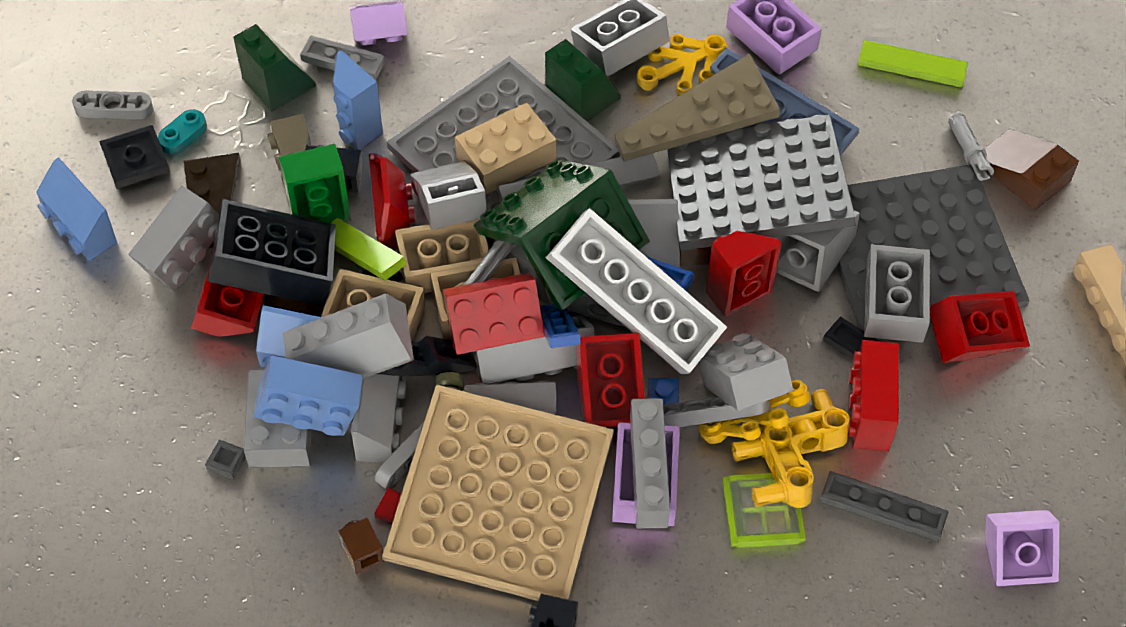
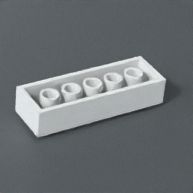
(636, 292)

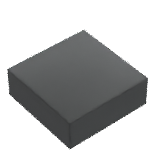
(226, 459)

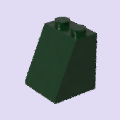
(270, 68)
(578, 80)

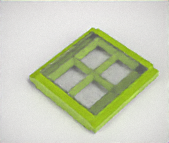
(759, 526)

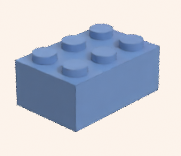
(308, 396)

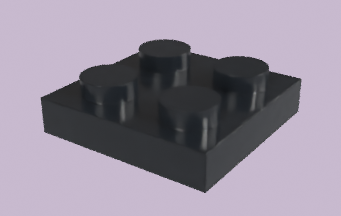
(134, 156)

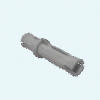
(973, 152)

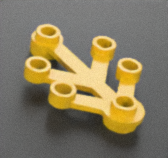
(709, 48)
(718, 431)

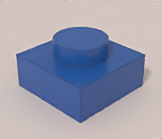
(664, 388)

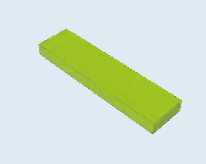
(913, 63)
(366, 251)

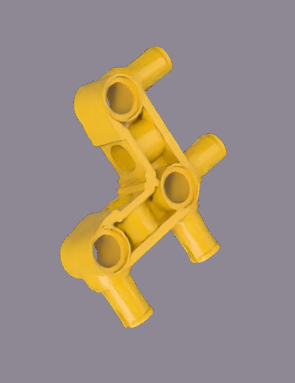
(784, 449)

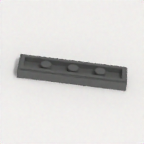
(884, 506)

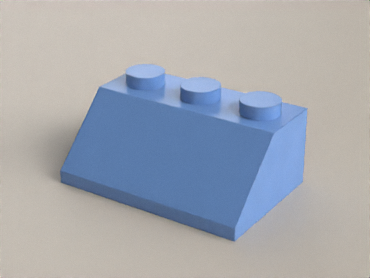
(356, 103)
(75, 211)
(271, 329)

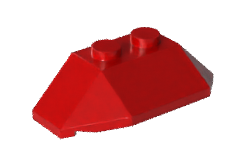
(390, 199)

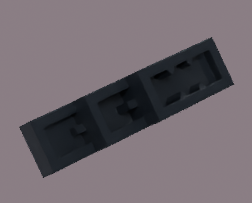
(433, 357)

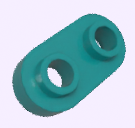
(185, 128)

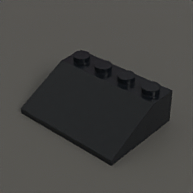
(273, 253)

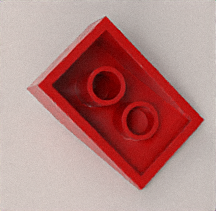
(978, 325)

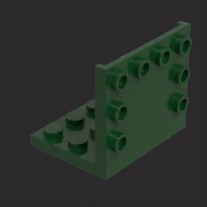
(549, 207)

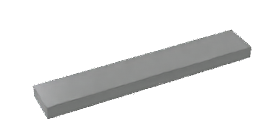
(626, 173)

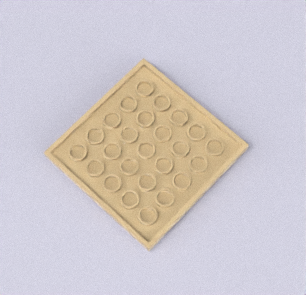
(499, 495)

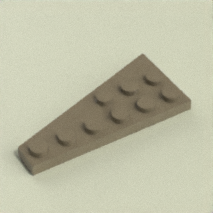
(715, 106)

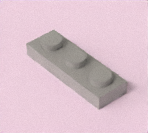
(323, 54)

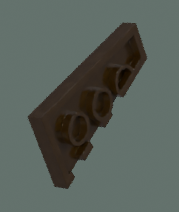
(212, 179)

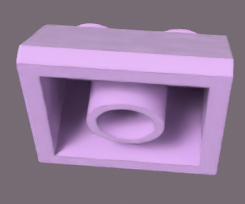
(378, 21)
(1023, 547)

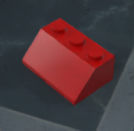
(741, 269)
(226, 310)

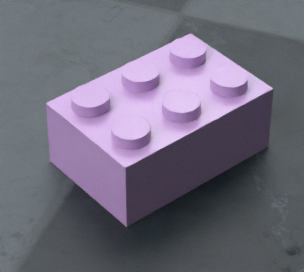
(774, 31)
(624, 485)

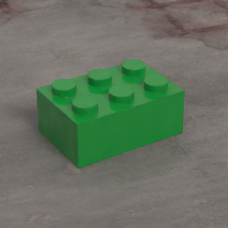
(316, 184)

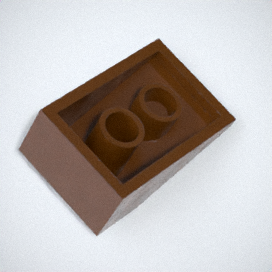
(1030, 166)

